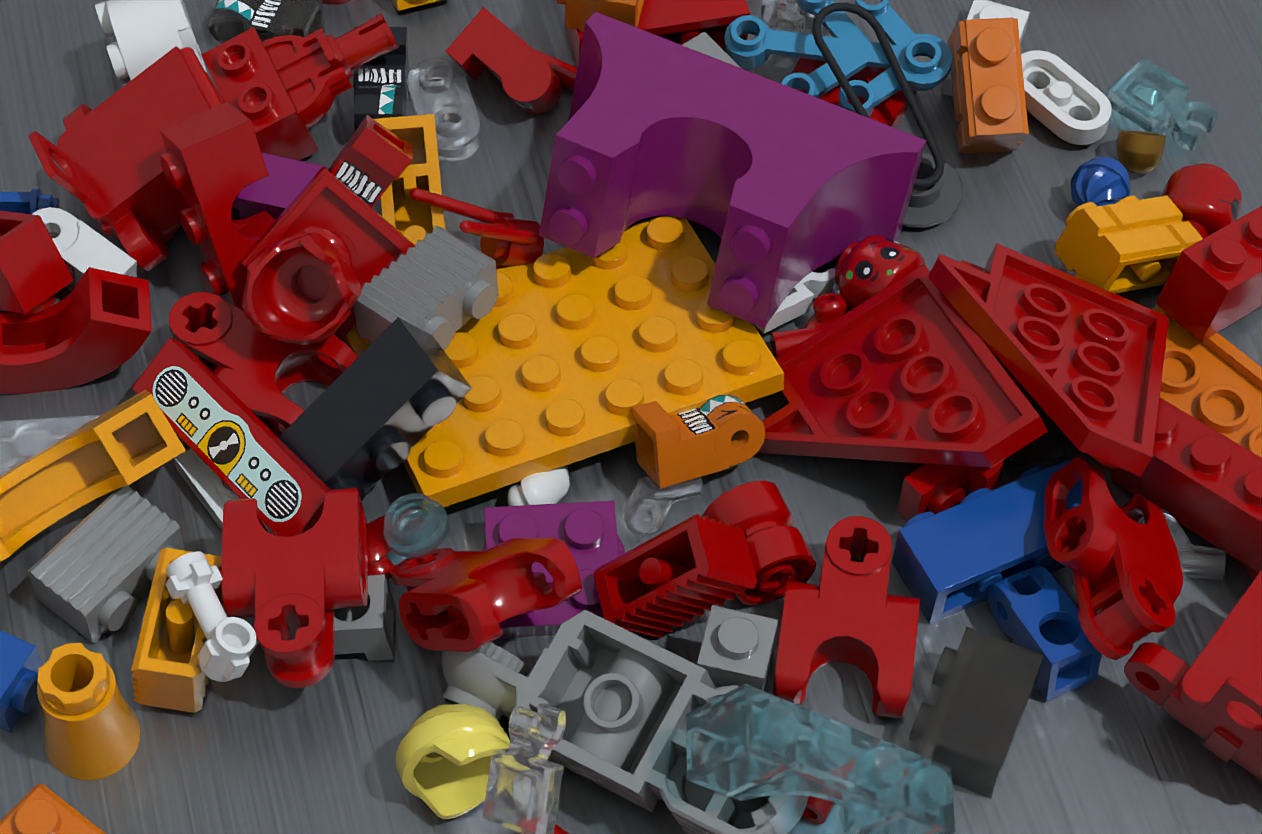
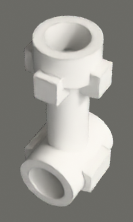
(228, 638)

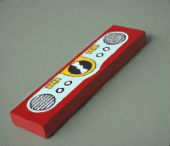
(233, 440)

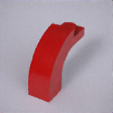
(76, 338)

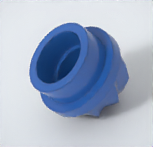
(1100, 181)

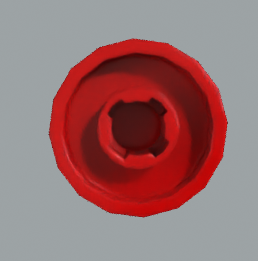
(774, 545)

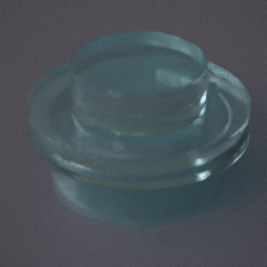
(415, 525)

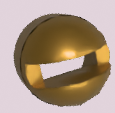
(1140, 150)

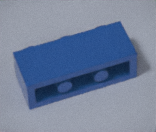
(983, 539)

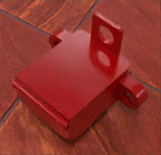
(116, 149)
(1222, 688)

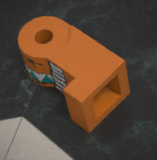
(696, 440)

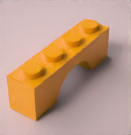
(84, 467)

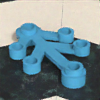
(849, 48)

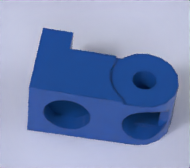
(1045, 620)

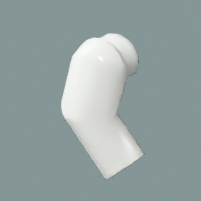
(540, 488)

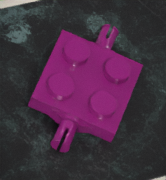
(591, 537)

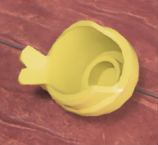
(449, 757)

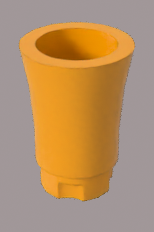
(85, 715)

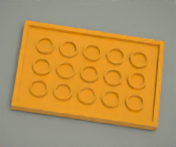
(576, 351)

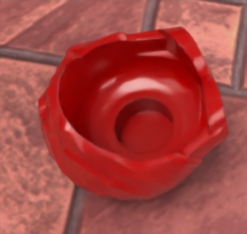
(301, 287)

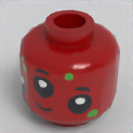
(873, 266)

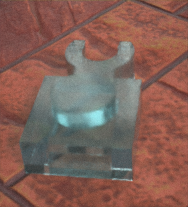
(1159, 99)

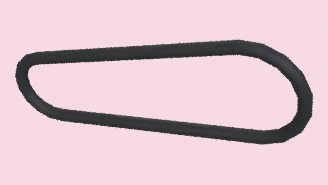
(816, 31)

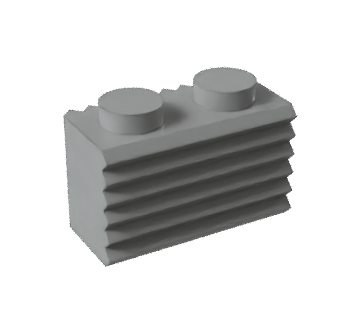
(431, 287)
(105, 563)

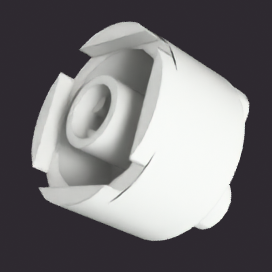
(144, 32)

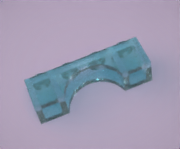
(767, 746)

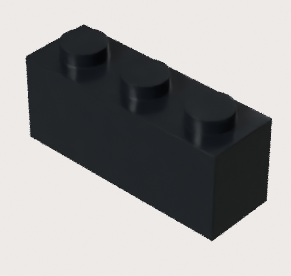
(377, 409)

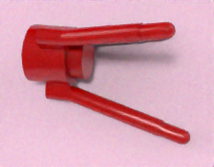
(502, 236)

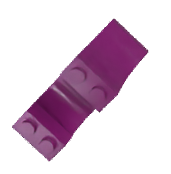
(724, 147)

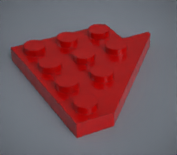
(1072, 346)
(900, 386)

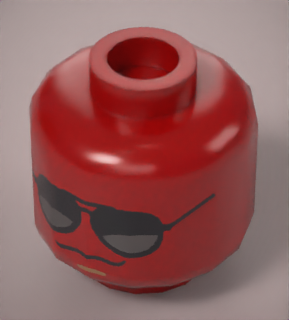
(1205, 197)

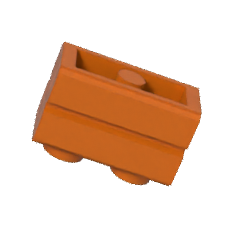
(988, 85)

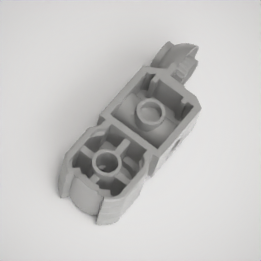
(622, 719)

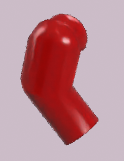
(827, 309)

